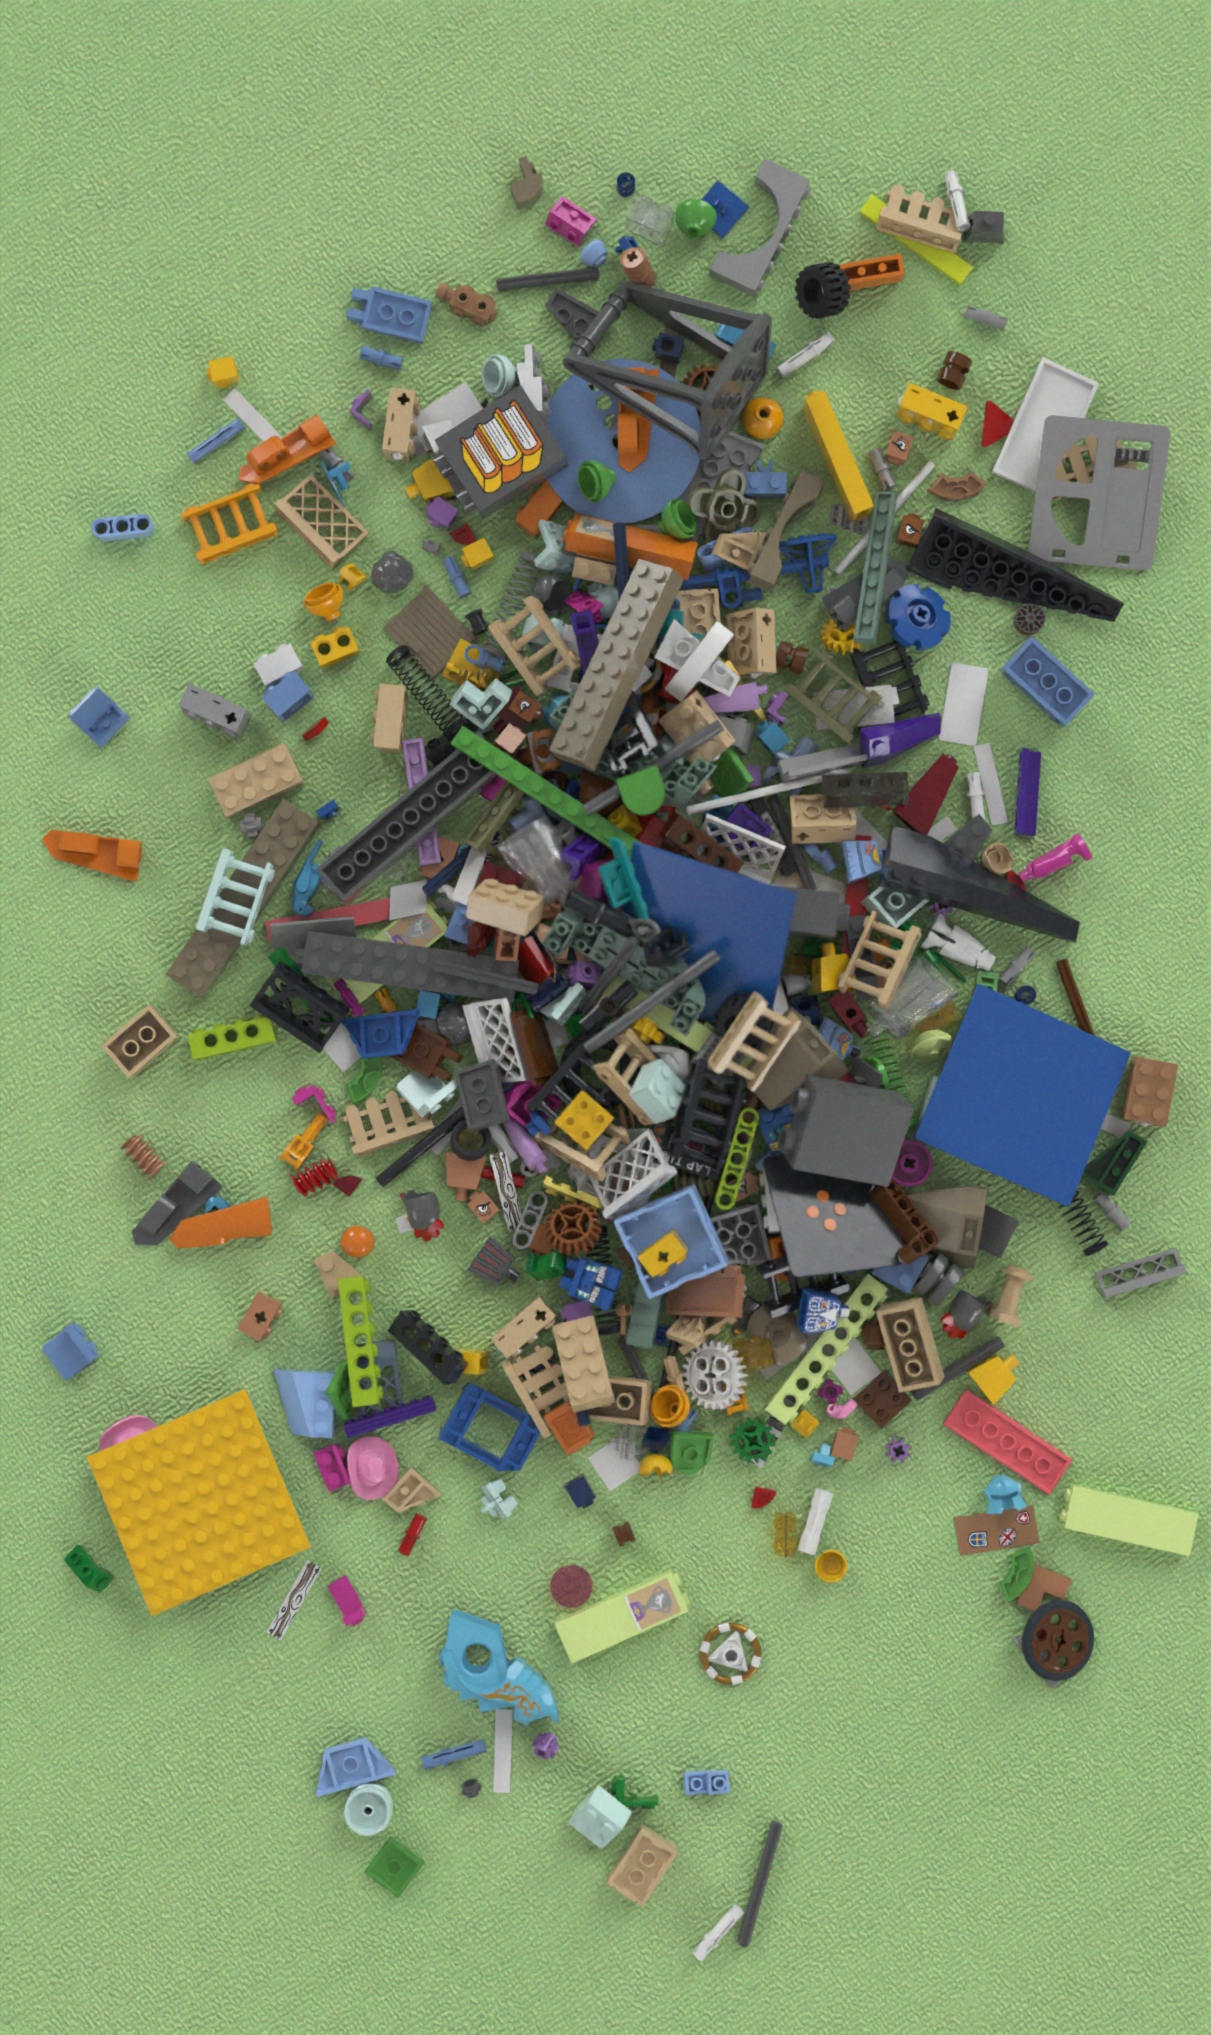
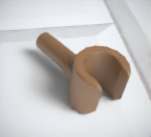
(621, 1311)

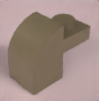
(528, 189)

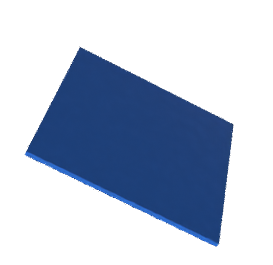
(721, 912)
(1022, 1095)

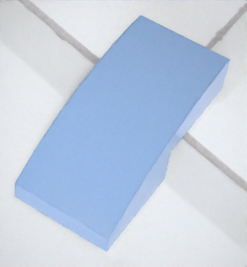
(706, 1782)

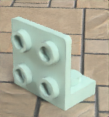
(565, 1005)

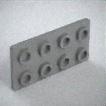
(293, 935)

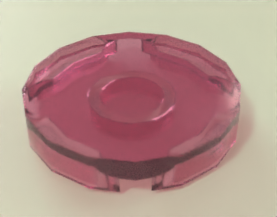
(571, 1585)

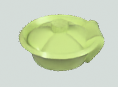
(931, 1045)

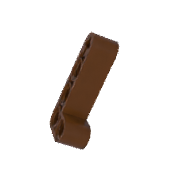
(907, 1221)

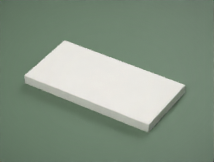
(1051, 392)

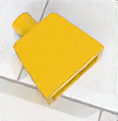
(429, 483)
(828, 969)
(477, 1361)
(994, 1376)

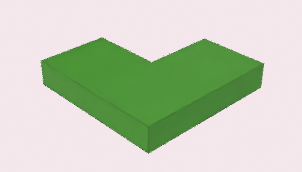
(338, 1392)

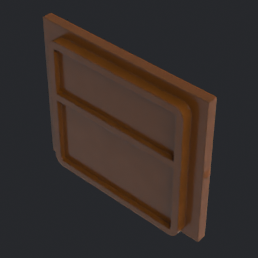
(535, 1046)

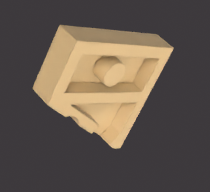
(334, 1267)
(410, 1491)

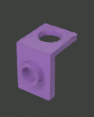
(358, 404)

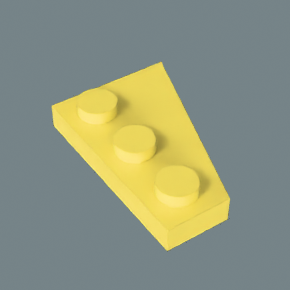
(570, 1195)

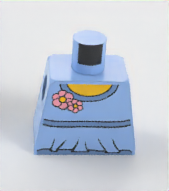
(861, 859)
(838, 1039)

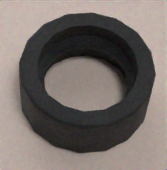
(469, 1155)

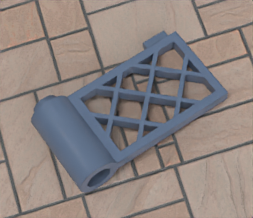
(386, 1357)

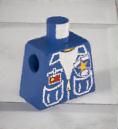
(819, 1311)

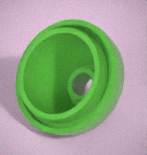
(695, 218)
(595, 480)
(677, 520)

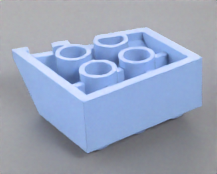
(306, 1402)

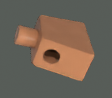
(463, 1174)

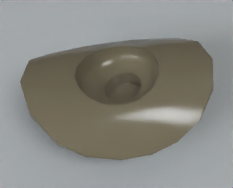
(785, 1336)

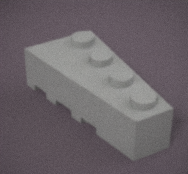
(737, 728)

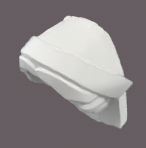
(675, 1058)

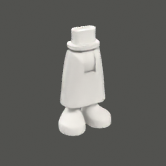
(957, 944)

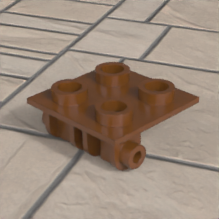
(882, 1399)

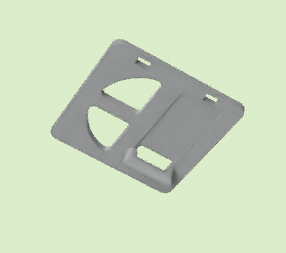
(1121, 500)

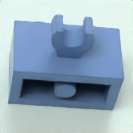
(765, 483)
(458, 926)

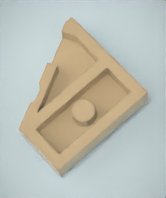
(739, 548)
(688, 1330)

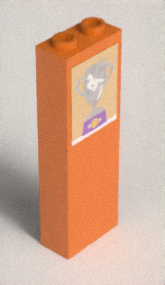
(596, 539)

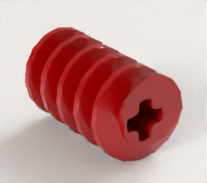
(315, 1177)

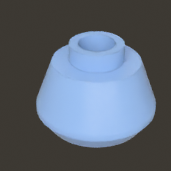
(594, 254)

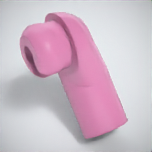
(841, 1411)

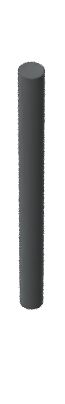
(670, 757)
(652, 1001)

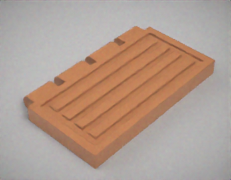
(711, 1295)

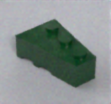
(1114, 1163)

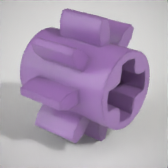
(934, 906)
(900, 1456)
(546, 1745)

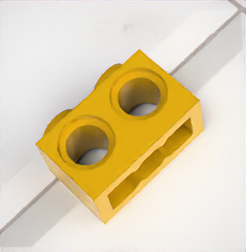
(336, 652)

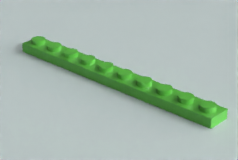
(539, 789)

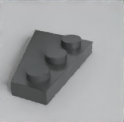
(570, 313)
(970, 837)

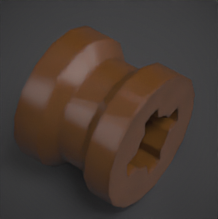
(624, 1534)

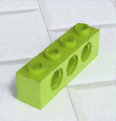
(201, 1050)

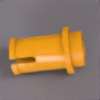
(386, 1001)

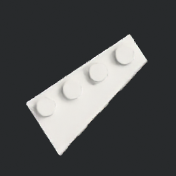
(679, 646)

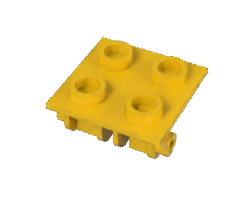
(459, 669)
(584, 1120)

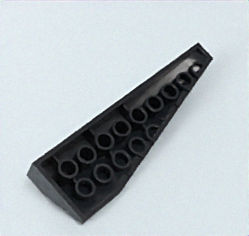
(982, 563)
(940, 874)

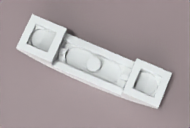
(699, 661)

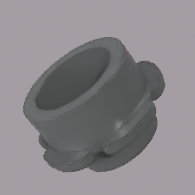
(471, 1788)

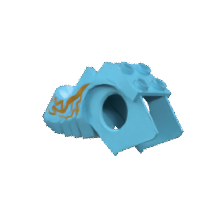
(498, 1681)

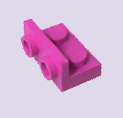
(570, 221)
(333, 1466)

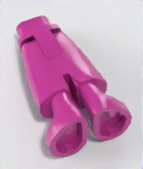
(1056, 858)

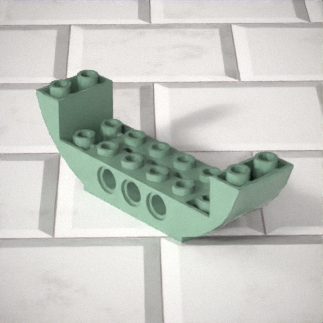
(678, 780)
(604, 944)

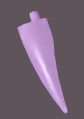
(742, 699)
(525, 1146)

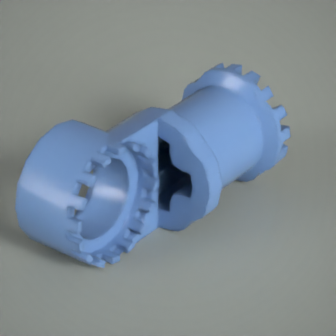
(485, 659)
(824, 859)

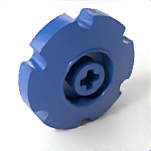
(917, 617)

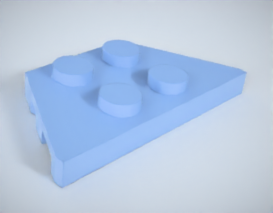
(351, 1766)

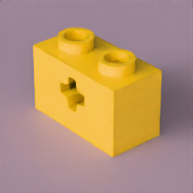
(668, 1243)

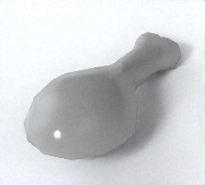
(641, 928)

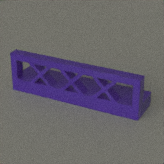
(1027, 792)
(583, 852)

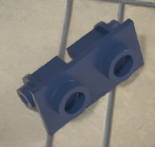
(547, 992)

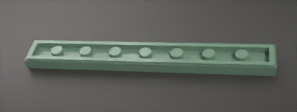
(875, 567)

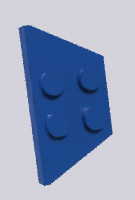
(382, 1033)

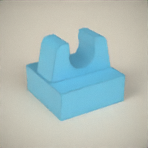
(823, 1458)

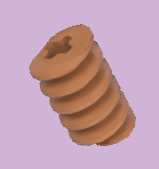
(638, 267)
(143, 1155)

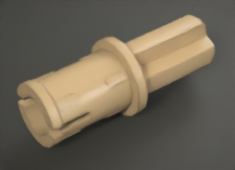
(674, 1374)

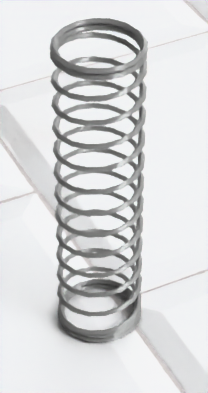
(530, 559)

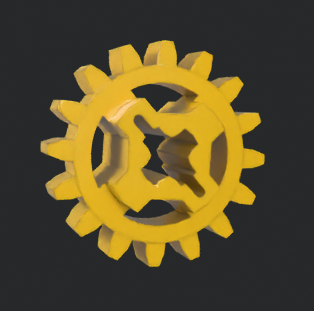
(838, 639)
(647, 1031)

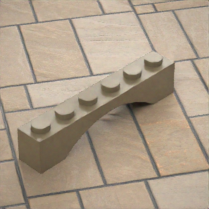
(802, 497)

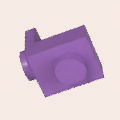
(775, 703)

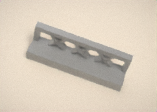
(820, 762)
(1146, 1279)

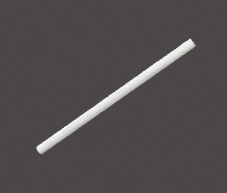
(761, 792)

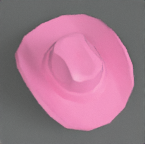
(125, 1430)
(372, 1467)

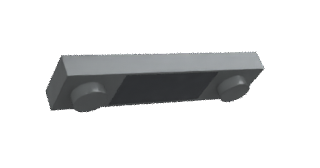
(854, 932)

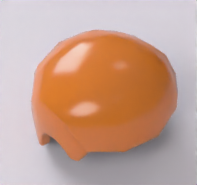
(357, 1241)

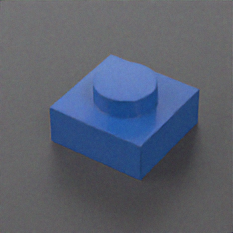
(328, 811)

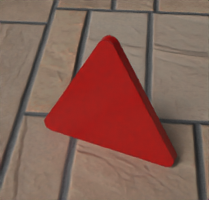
(996, 424)

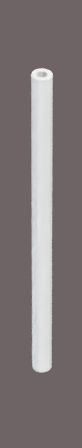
(900, 500)

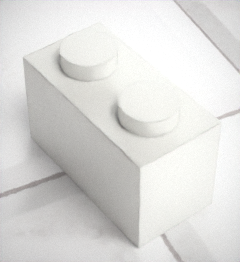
(277, 664)

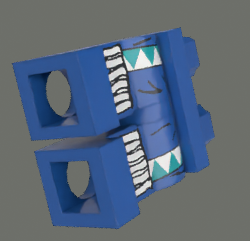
(586, 1281)

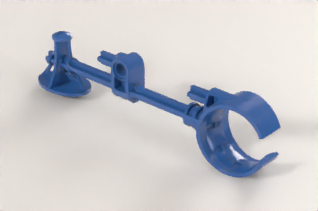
(730, 579)

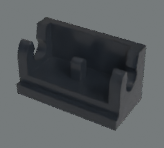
(665, 948)

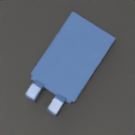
(391, 313)

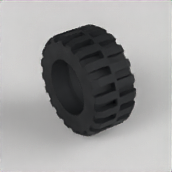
(574, 1090)

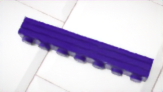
(389, 1416)

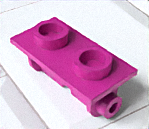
(582, 601)

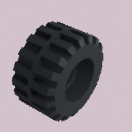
(834, 294)
(726, 1016)

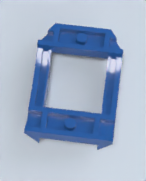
(462, 1416)

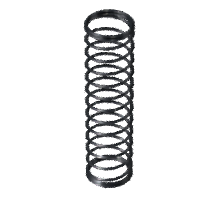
(1096, 1246)

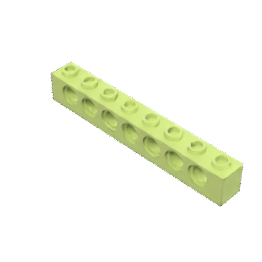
(814, 1353)

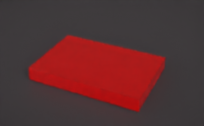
(532, 962)

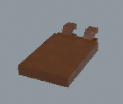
(427, 1052)

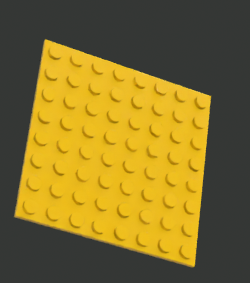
(198, 1502)

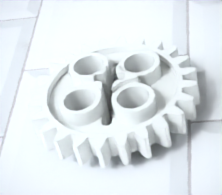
(731, 1375)

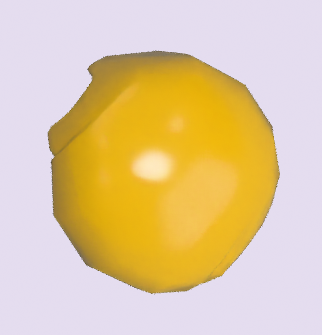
(656, 1463)
(831, 1566)

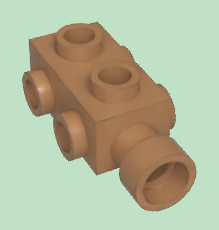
(470, 305)

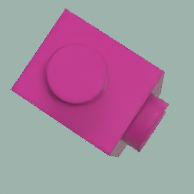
(304, 1094)
(347, 1601)

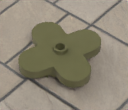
(728, 493)

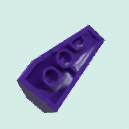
(892, 739)

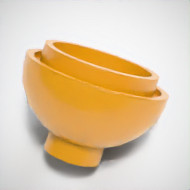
(762, 427)
(325, 601)
(665, 1403)

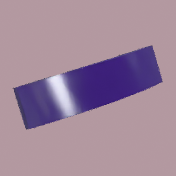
(586, 636)

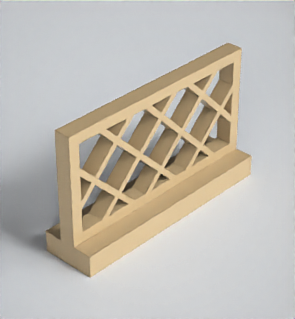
(308, 533)

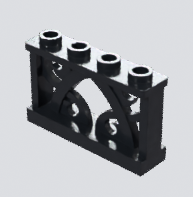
(284, 1017)

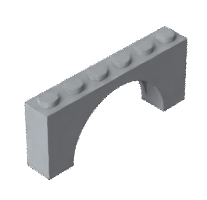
(748, 270)

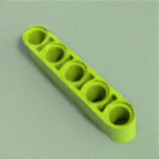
(737, 1169)

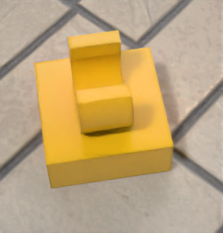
(352, 575)
(805, 1423)

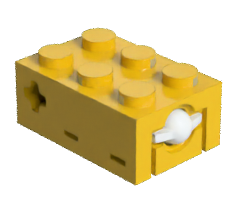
(930, 411)

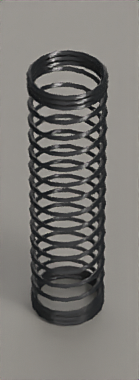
(405, 651)
(615, 1328)

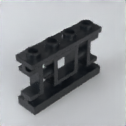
(638, 723)

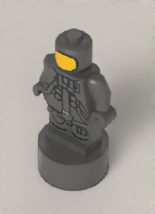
(749, 1308)

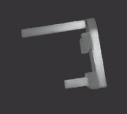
(429, 546)

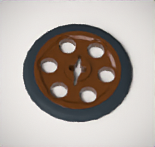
(1083, 1633)

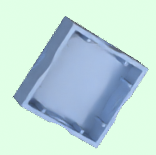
(689, 1218)

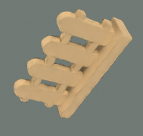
(913, 227)
(1077, 464)
(380, 1130)
(534, 1382)

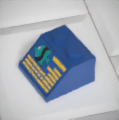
(771, 1124)

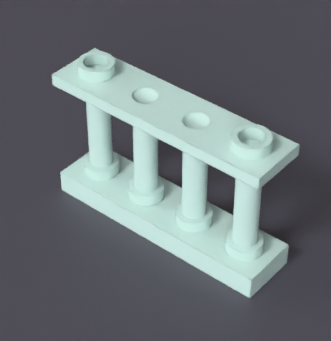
(219, 882)

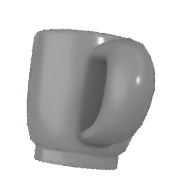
(794, 984)

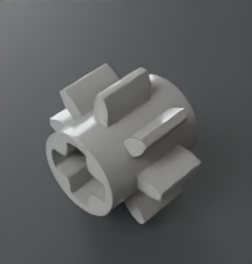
(251, 825)

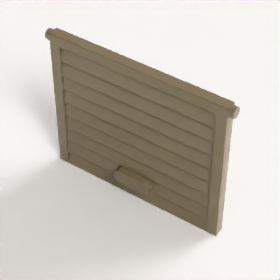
(428, 631)

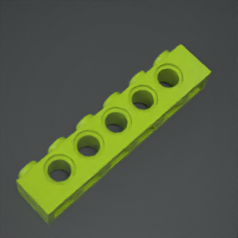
(347, 1288)

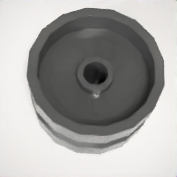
(937, 1279)

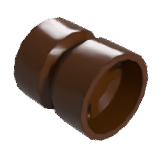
(953, 373)
(798, 659)

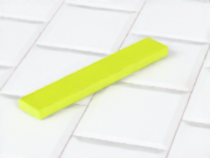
(942, 260)

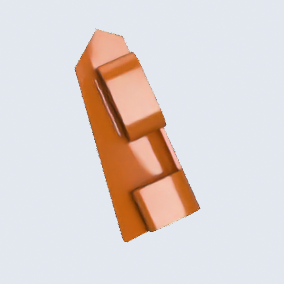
(634, 429)
(281, 454)
(96, 852)
(220, 1226)

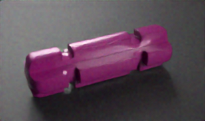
(349, 997)

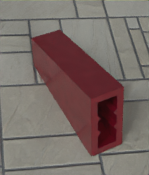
(928, 795)

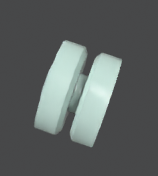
(381, 1808)

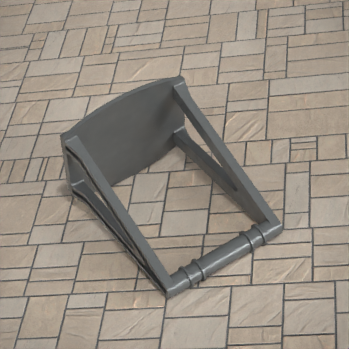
(727, 394)

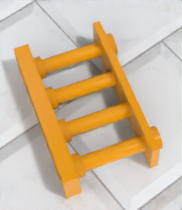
(226, 544)

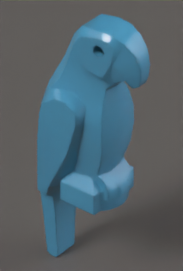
(306, 884)

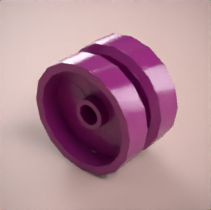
(920, 1164)

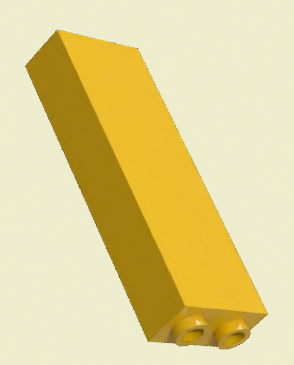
(837, 456)

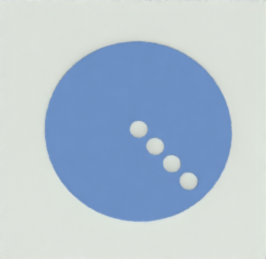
(583, 436)

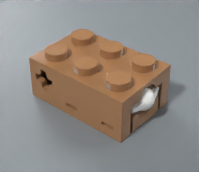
(1149, 1092)

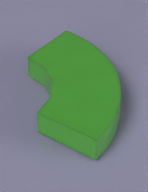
(366, 1079)
(1020, 1574)

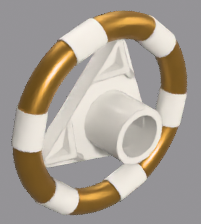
(730, 1653)

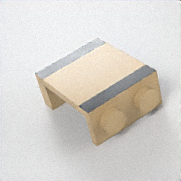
(594, 569)

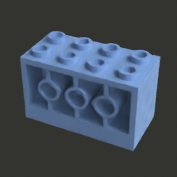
(1046, 681)

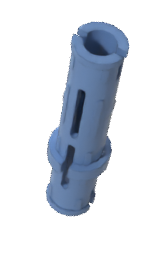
(220, 437)
(444, 1757)

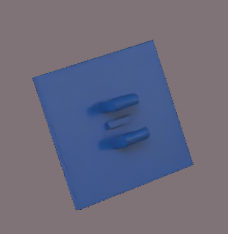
(727, 207)

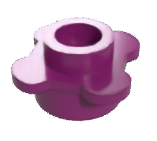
(836, 1390)

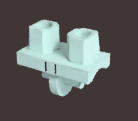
(492, 1492)

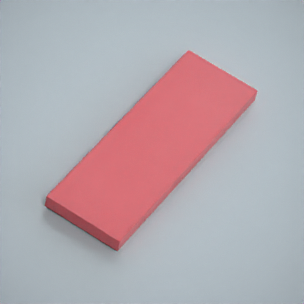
(1007, 1441)

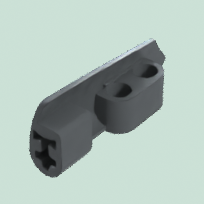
(844, 601)
(178, 1203)

